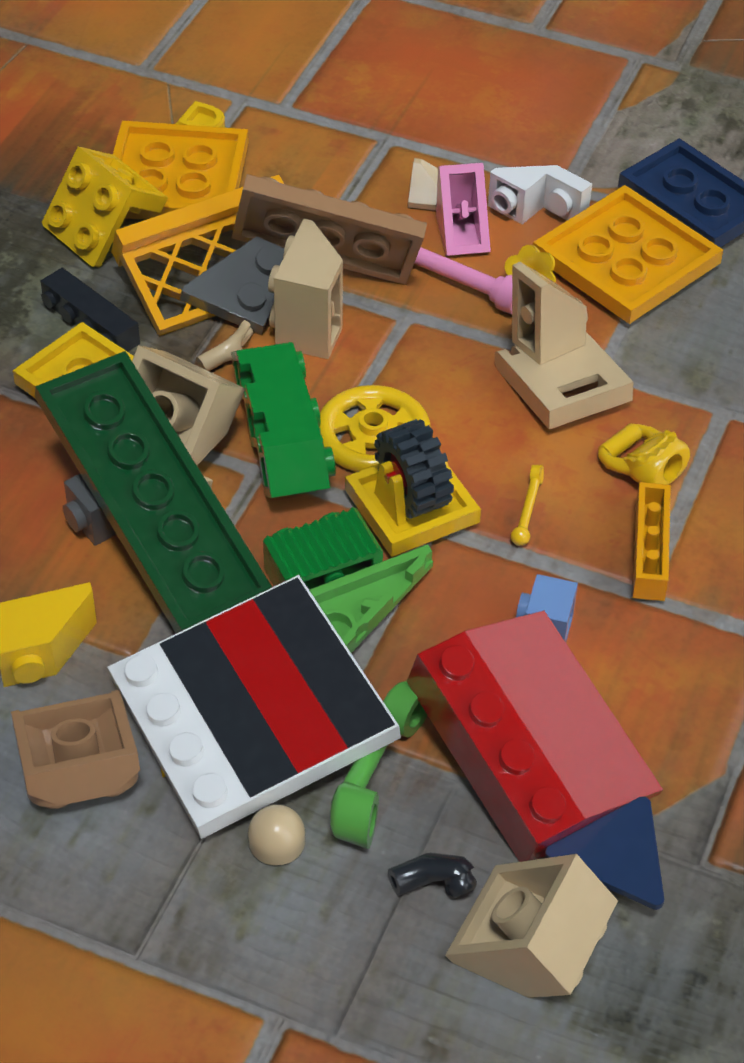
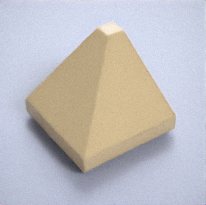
(423, 185)

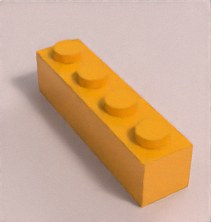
(651, 541)

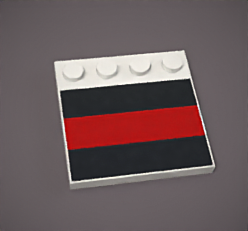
(252, 705)

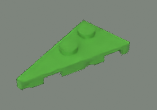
(366, 597)

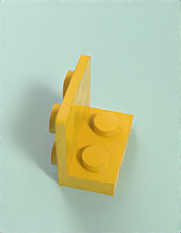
(95, 201)

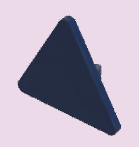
(620, 852)

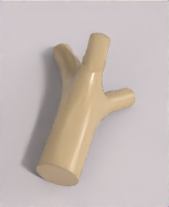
(222, 352)

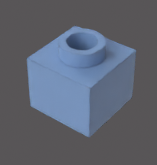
(553, 596)

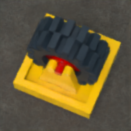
(412, 490)

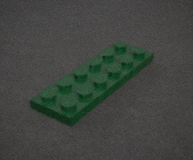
(151, 491)

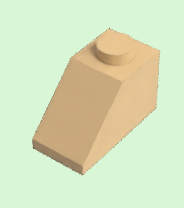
(545, 316)

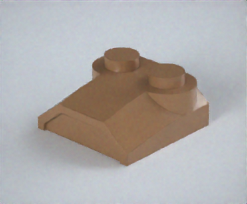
(76, 750)

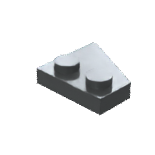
(238, 285)

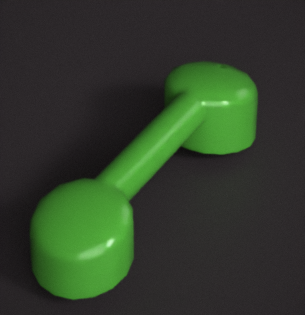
(355, 807)

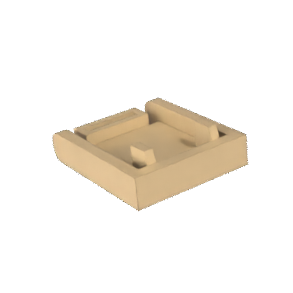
(543, 384)

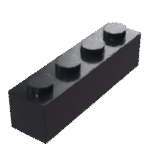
(80, 303)

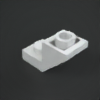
(528, 189)

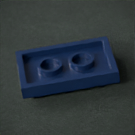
(691, 190)

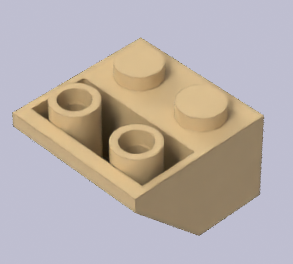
(308, 293)

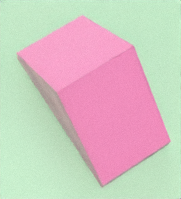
(462, 209)

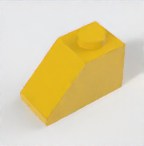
(43, 632)

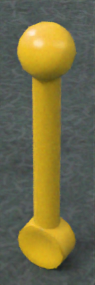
(520, 535)

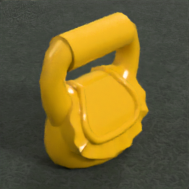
(656, 461)

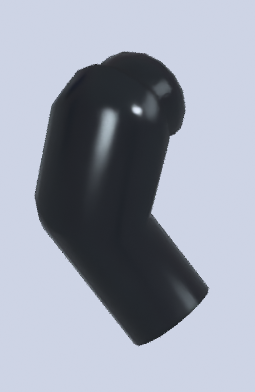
(433, 867)

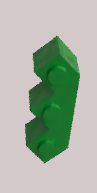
(283, 420)

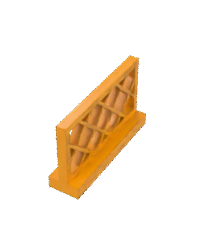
(171, 232)

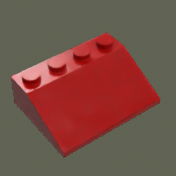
(529, 731)

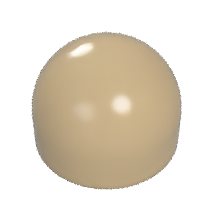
(276, 835)

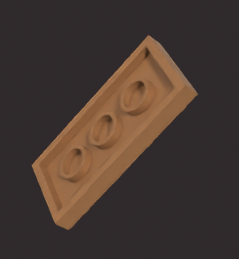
(363, 236)

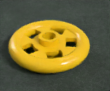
(369, 398)

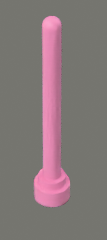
(497, 288)

